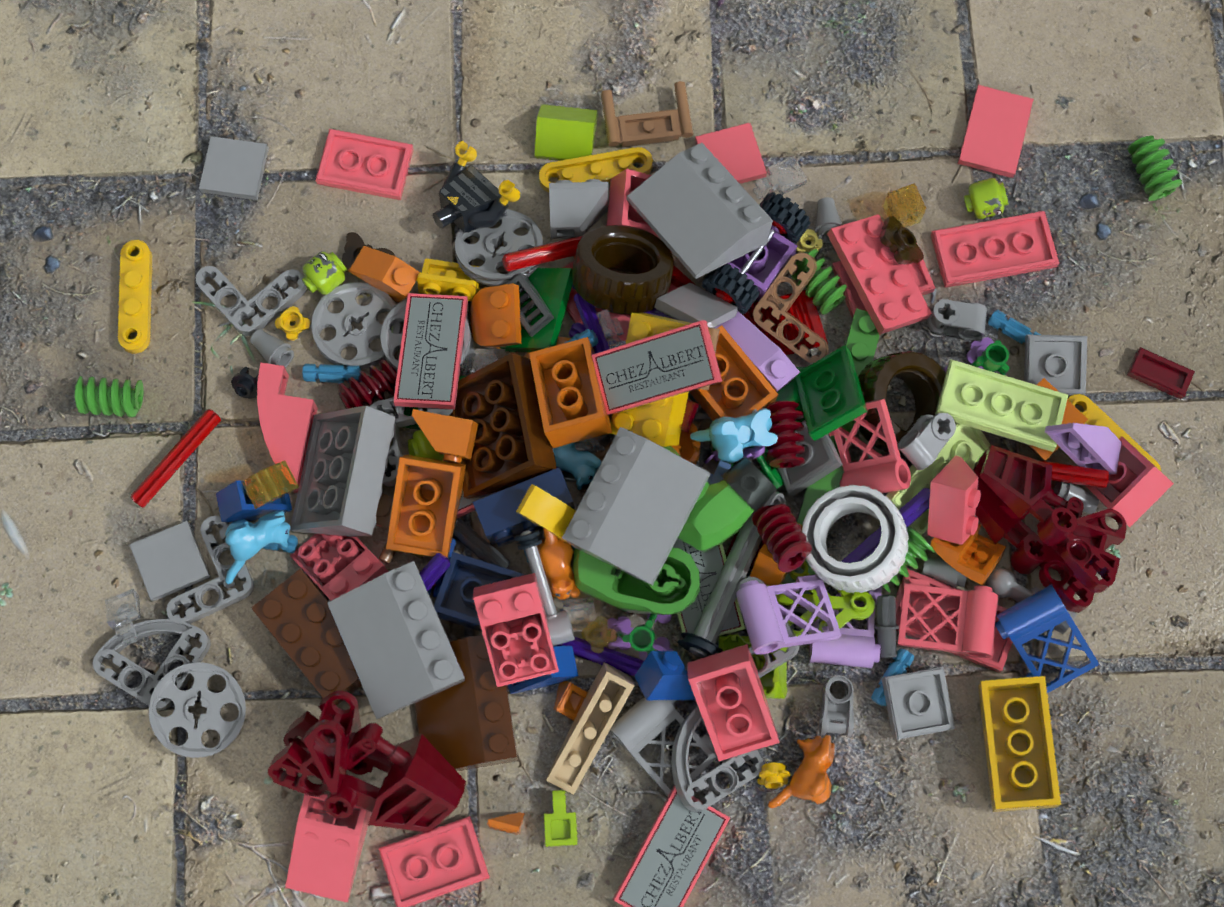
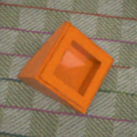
(569, 699)
(508, 823)

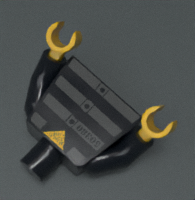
(470, 197)

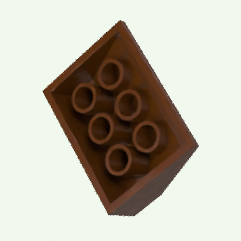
(510, 429)
(471, 719)

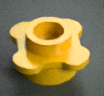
(287, 317)
(773, 775)

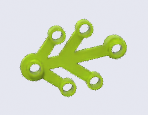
(844, 603)

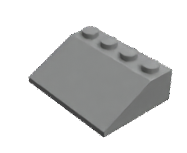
(701, 211)
(343, 472)
(636, 506)
(395, 640)

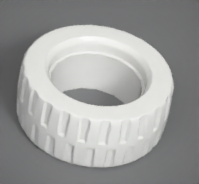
(874, 569)

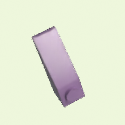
(761, 351)
(1088, 445)

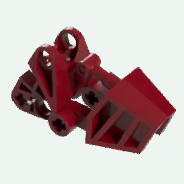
(1076, 544)
(414, 794)

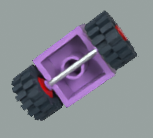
(753, 273)

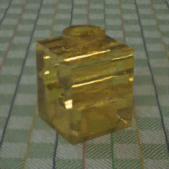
(905, 205)
(270, 484)

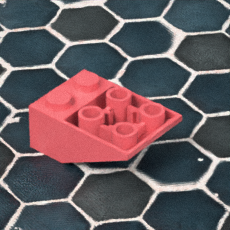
(337, 563)
(515, 629)
(326, 850)

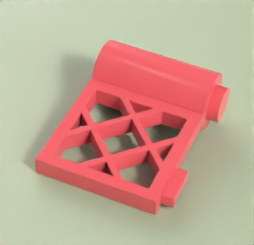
(881, 472)
(974, 624)

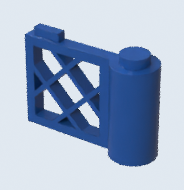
(1035, 616)

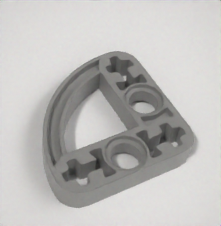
(149, 681)
(681, 773)

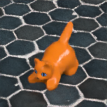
(556, 561)
(810, 778)

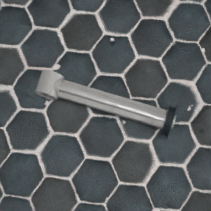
(704, 639)

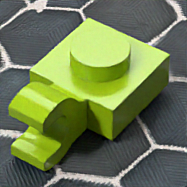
(560, 826)

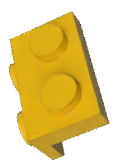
(445, 279)

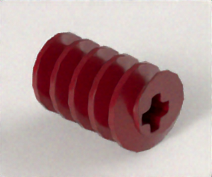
(369, 386)
(784, 451)
(782, 536)

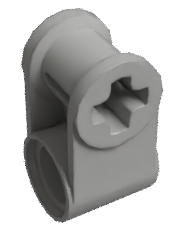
(959, 320)
(927, 439)
(837, 709)

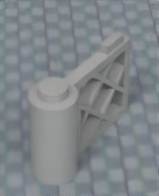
(643, 724)

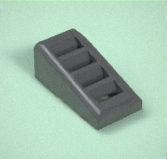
(525, 284)

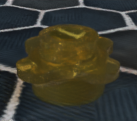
(590, 634)

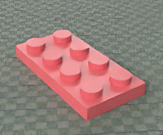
(879, 280)

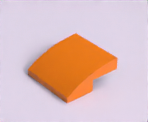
(973, 558)

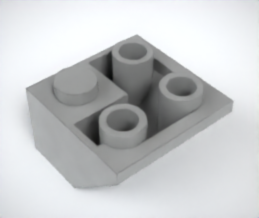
(576, 206)

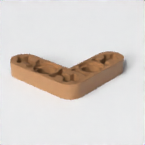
(781, 306)

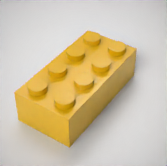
(661, 419)
(1019, 744)

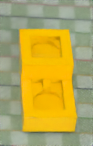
(546, 511)

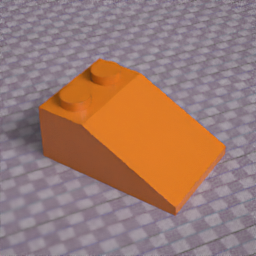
(425, 505)

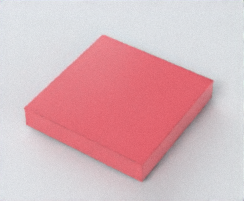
(736, 151)

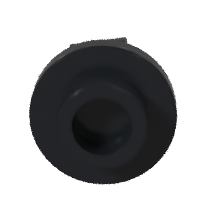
(245, 384)

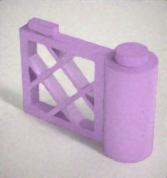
(765, 620)
(854, 647)

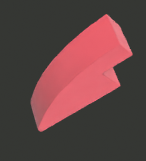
(284, 419)

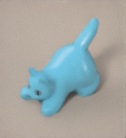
(732, 434)
(580, 464)
(248, 538)

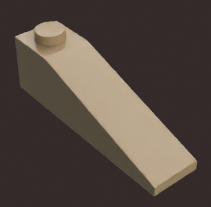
(590, 727)

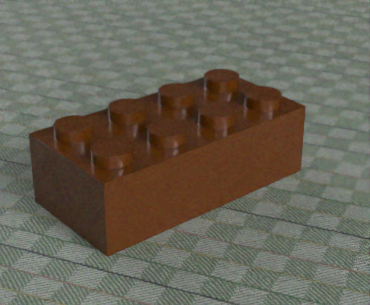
(309, 635)

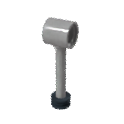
(558, 621)

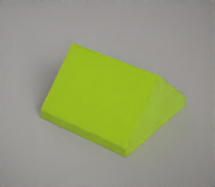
(564, 132)

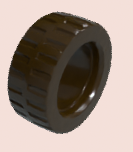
(624, 249)
(920, 374)

